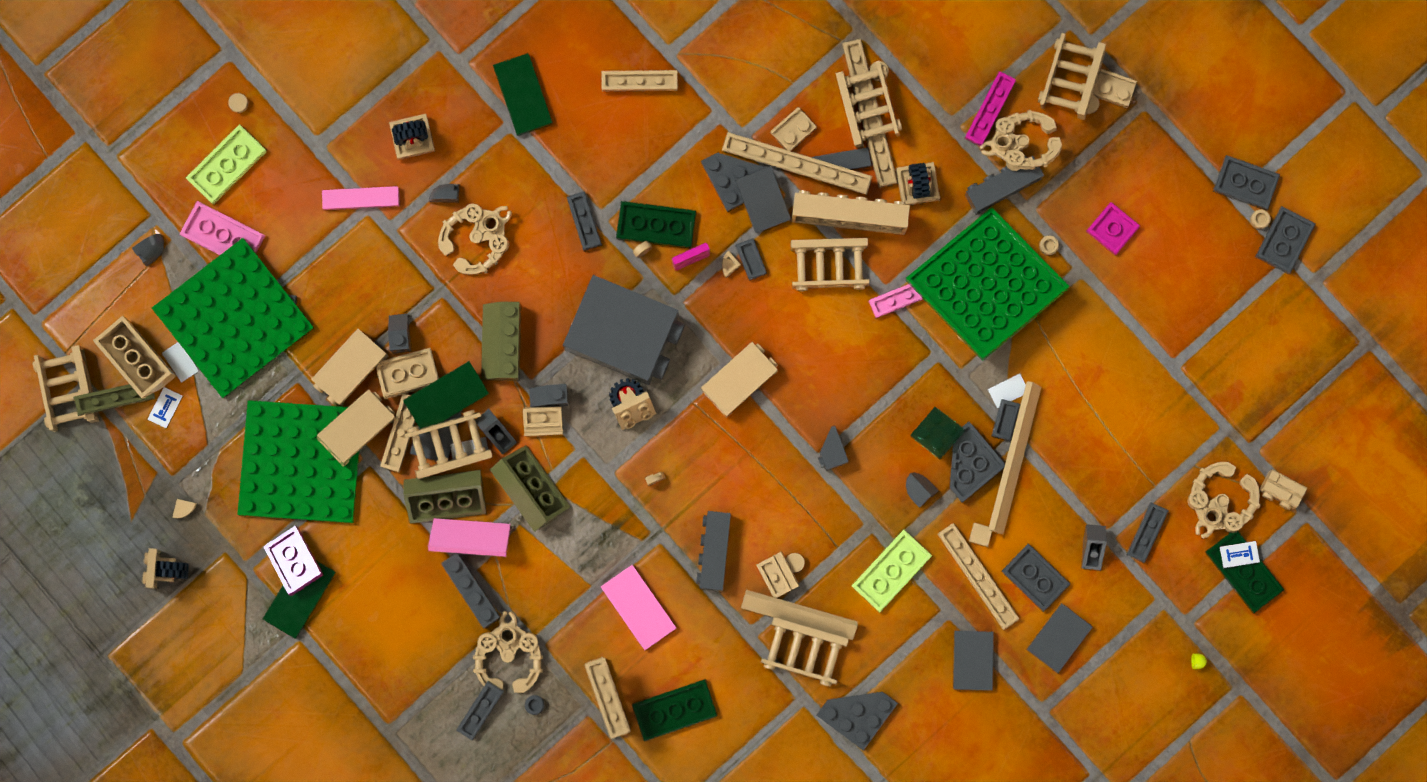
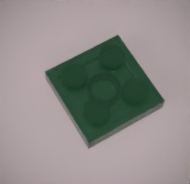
(937, 433)

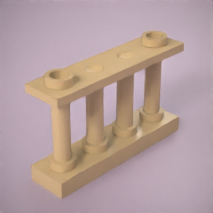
(1086, 89)
(851, 99)
(838, 246)
(80, 375)
(443, 463)
(817, 638)
(607, 697)

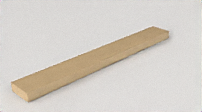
(877, 144)
(797, 163)
(1014, 458)

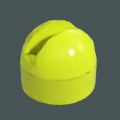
(1198, 661)

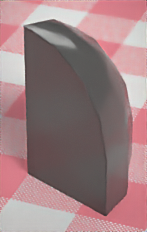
(445, 193)
(149, 248)
(919, 488)

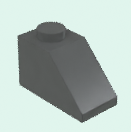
(399, 333)
(549, 395)
(495, 431)
(832, 453)
(1093, 547)

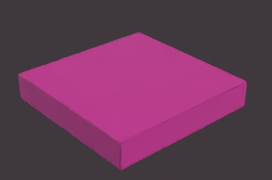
(1113, 228)
(690, 256)

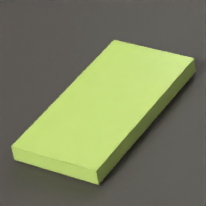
(226, 164)
(891, 571)

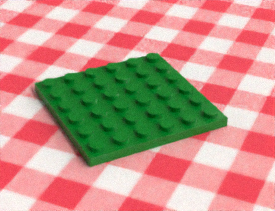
(987, 283)
(232, 318)
(289, 470)

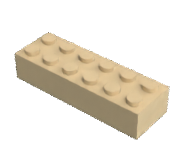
(850, 213)

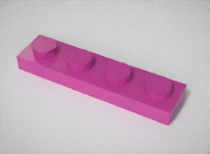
(990, 109)

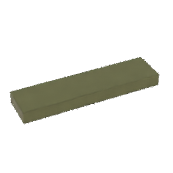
(108, 399)

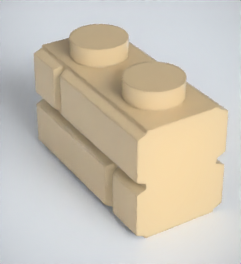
(1282, 489)

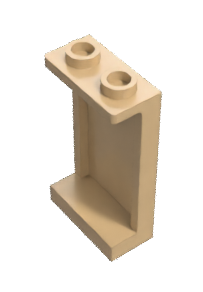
(348, 367)
(739, 378)
(356, 427)

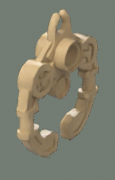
(1014, 143)
(481, 232)
(1218, 506)
(526, 641)

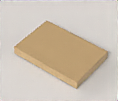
(406, 373)

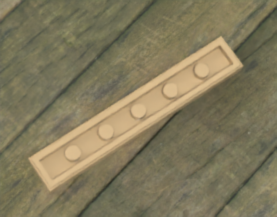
(978, 576)
(799, 614)

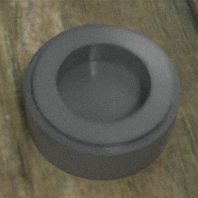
(534, 705)

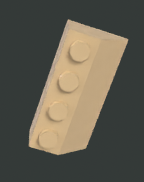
(134, 357)

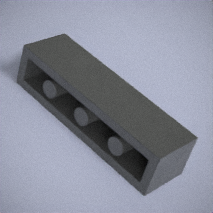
(1000, 187)
(715, 550)
(471, 590)

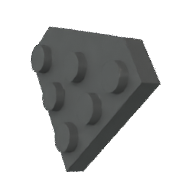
(722, 173)
(972, 463)
(858, 715)

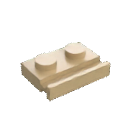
(1114, 88)
(793, 129)
(542, 420)
(778, 575)

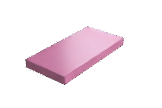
(217, 230)
(469, 537)
(638, 607)

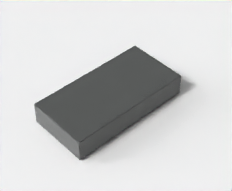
(751, 259)
(1005, 420)

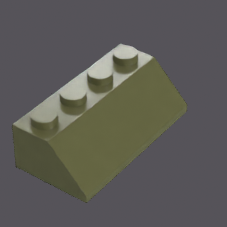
(501, 341)
(529, 488)
(444, 496)

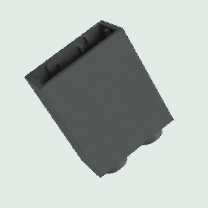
(623, 331)

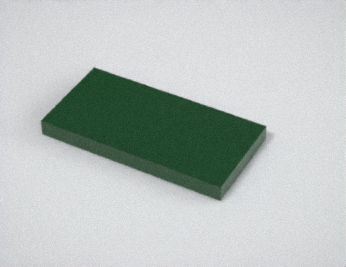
(522, 94)
(656, 224)
(446, 396)
(1250, 581)
(292, 612)
(674, 710)

